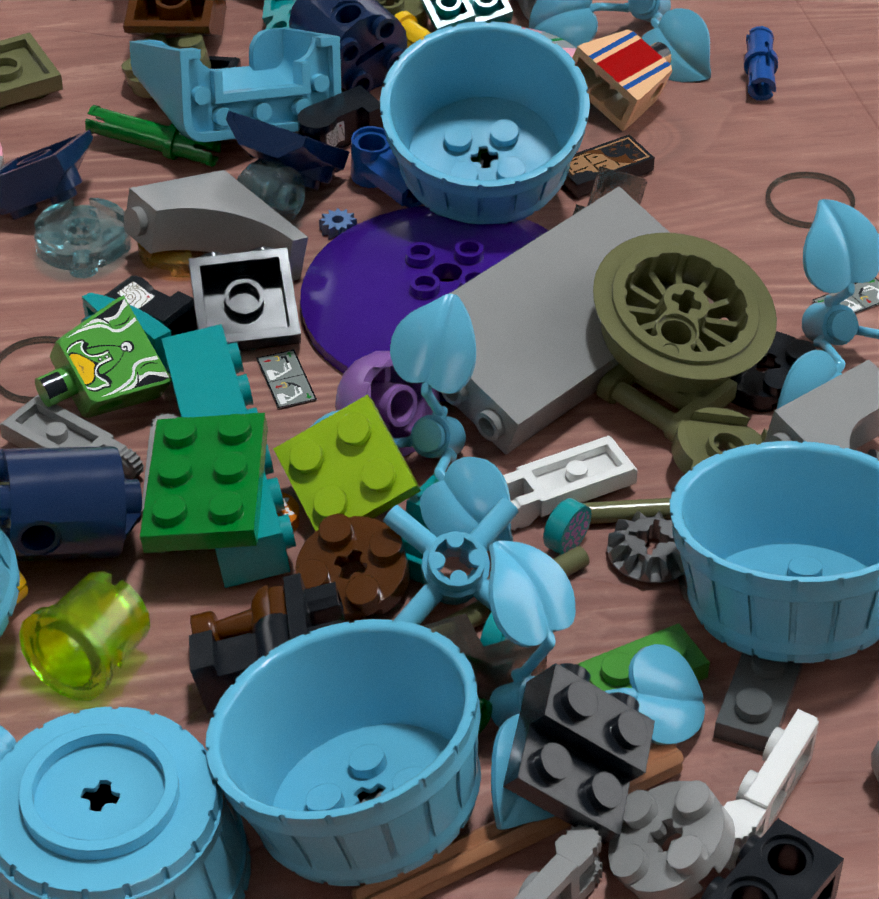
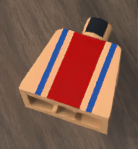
(623, 74)

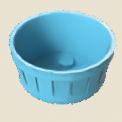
(490, 92)
(782, 549)
(347, 717)
(160, 840)

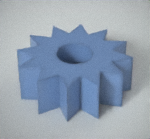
(336, 222)

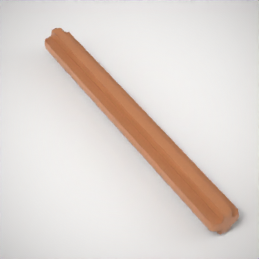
(490, 844)

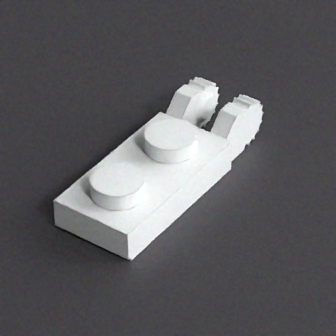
(573, 473)
(765, 792)

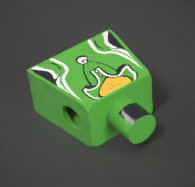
(104, 364)

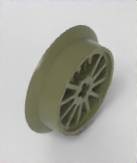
(674, 333)

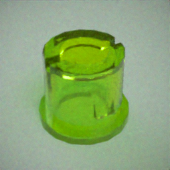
(84, 636)

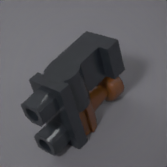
(277, 614)

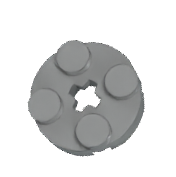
(654, 817)

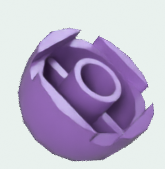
(396, 400)

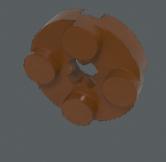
(351, 540)

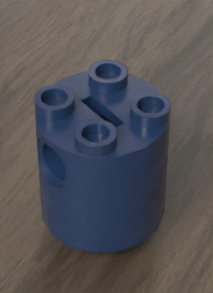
(368, 36)
(67, 502)

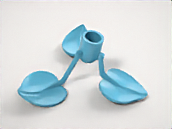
(677, 28)
(836, 254)
(439, 350)
(529, 603)

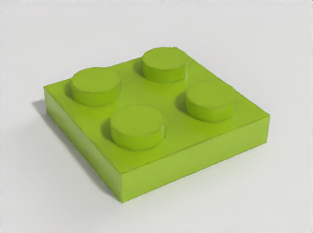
(347, 465)

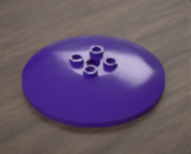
(390, 268)

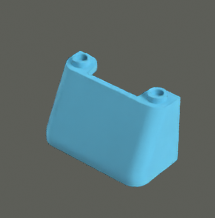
(283, 77)

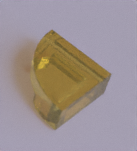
(173, 261)

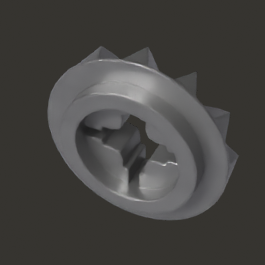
(630, 556)

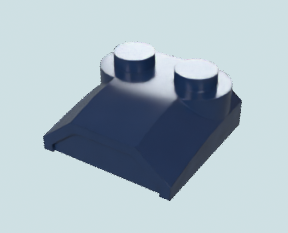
(311, 158)
(43, 175)

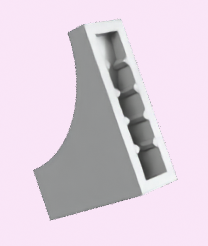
(209, 216)

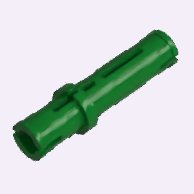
(150, 135)

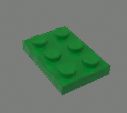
(205, 483)

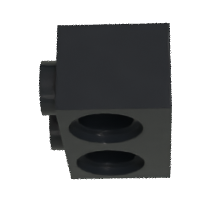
(784, 850)

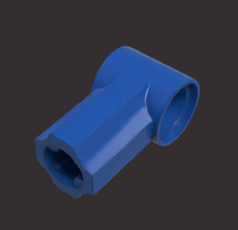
(377, 167)

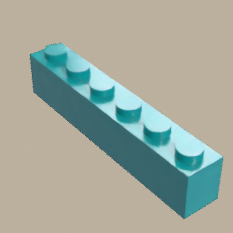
(207, 385)

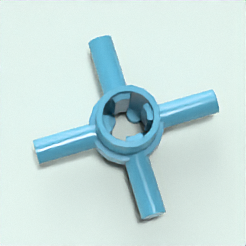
(435, 550)

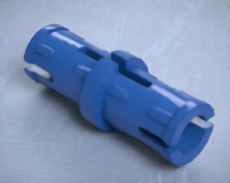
(760, 63)

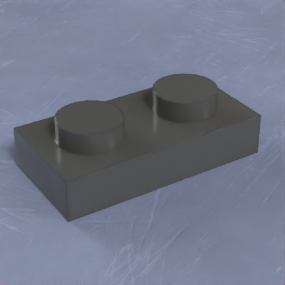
(756, 701)

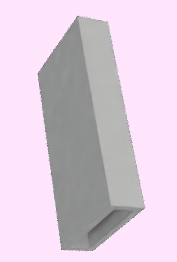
(539, 323)

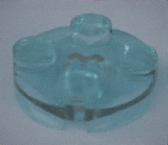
(81, 236)

